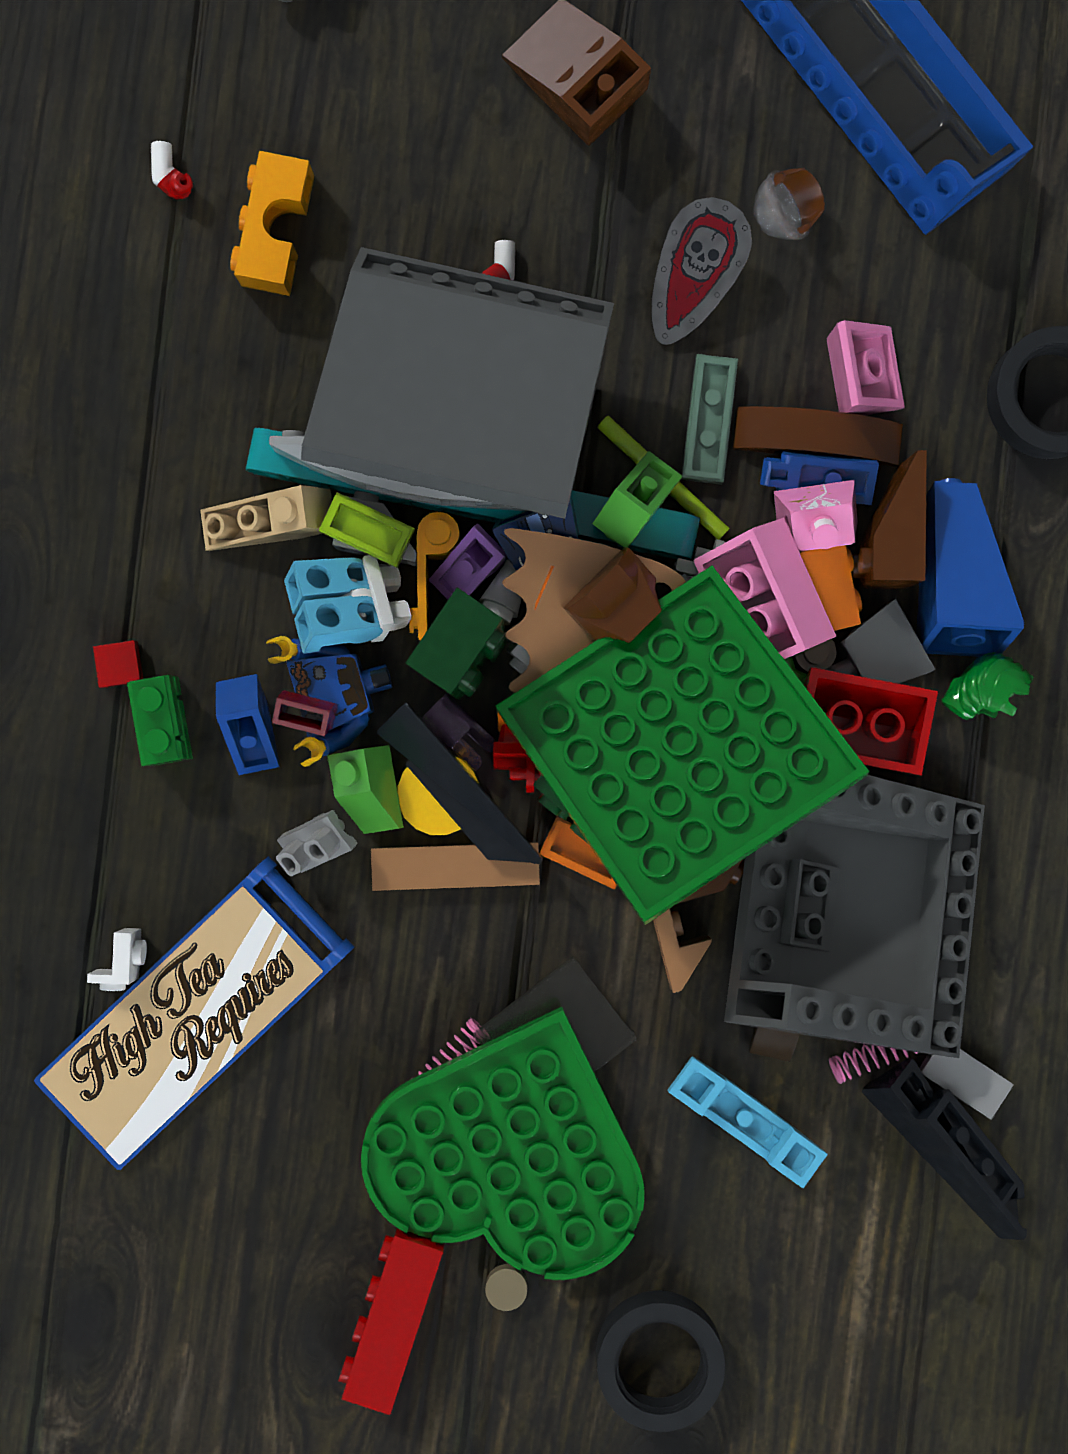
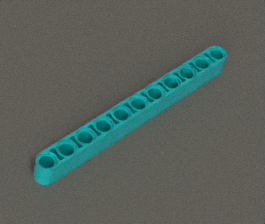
(665, 535)

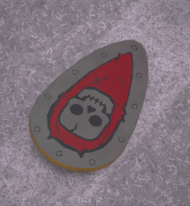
(698, 265)

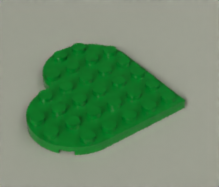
(512, 1150)

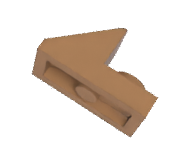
(678, 957)

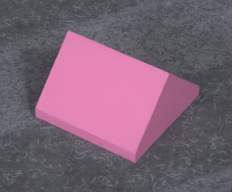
(864, 368)

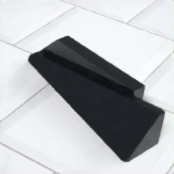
(456, 789)
(951, 1145)

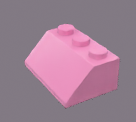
(772, 586)

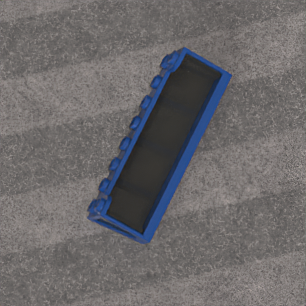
(899, 97)

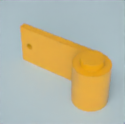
(436, 539)

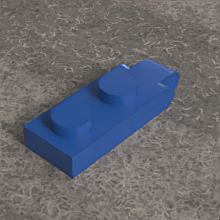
(810, 469)

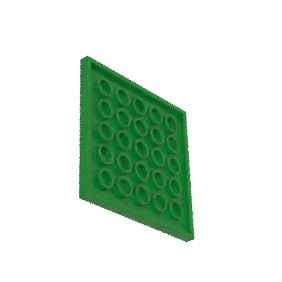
(681, 745)

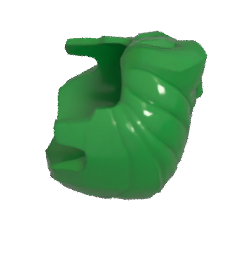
(987, 687)

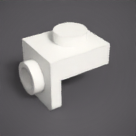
(128, 955)

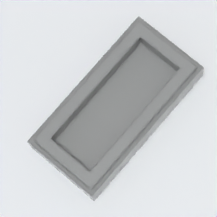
(968, 1081)

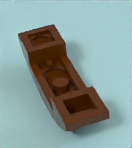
(817, 432)

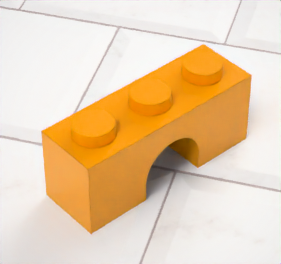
(277, 187)

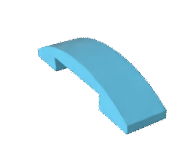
(748, 1121)

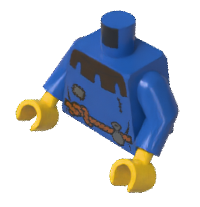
(336, 678)

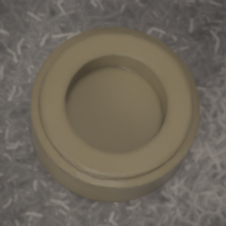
(506, 1287)

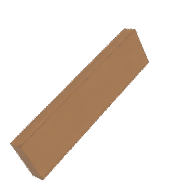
(446, 868)

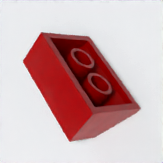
(878, 718)

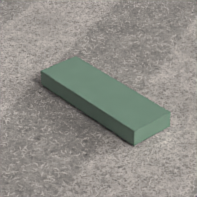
(709, 419)

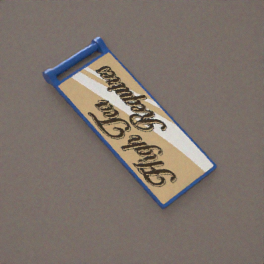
(189, 1017)

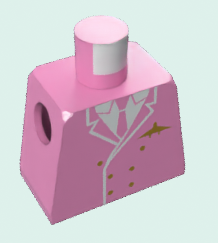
(819, 514)

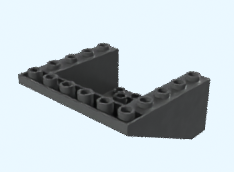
(458, 382)
(862, 921)

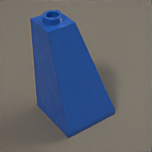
(966, 591)

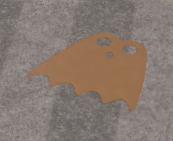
(550, 631)

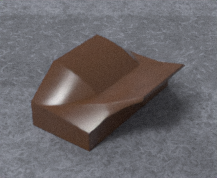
(617, 600)

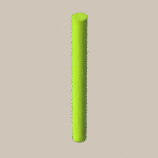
(679, 493)

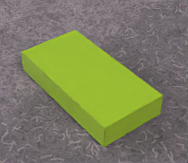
(367, 530)

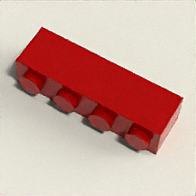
(392, 1322)

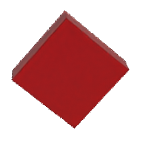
(117, 663)

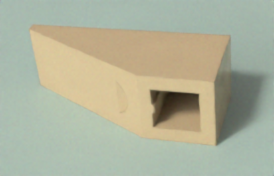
(266, 518)

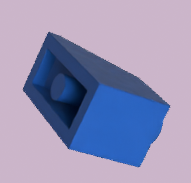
(246, 724)

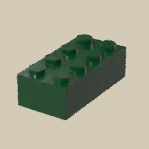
(459, 645)

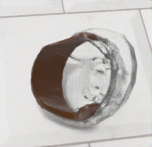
(788, 204)

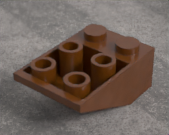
(579, 69)

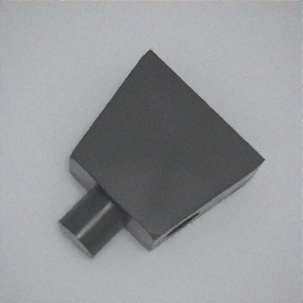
(883, 648)

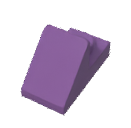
(469, 563)

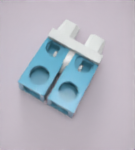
(344, 601)

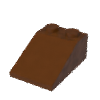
(895, 539)

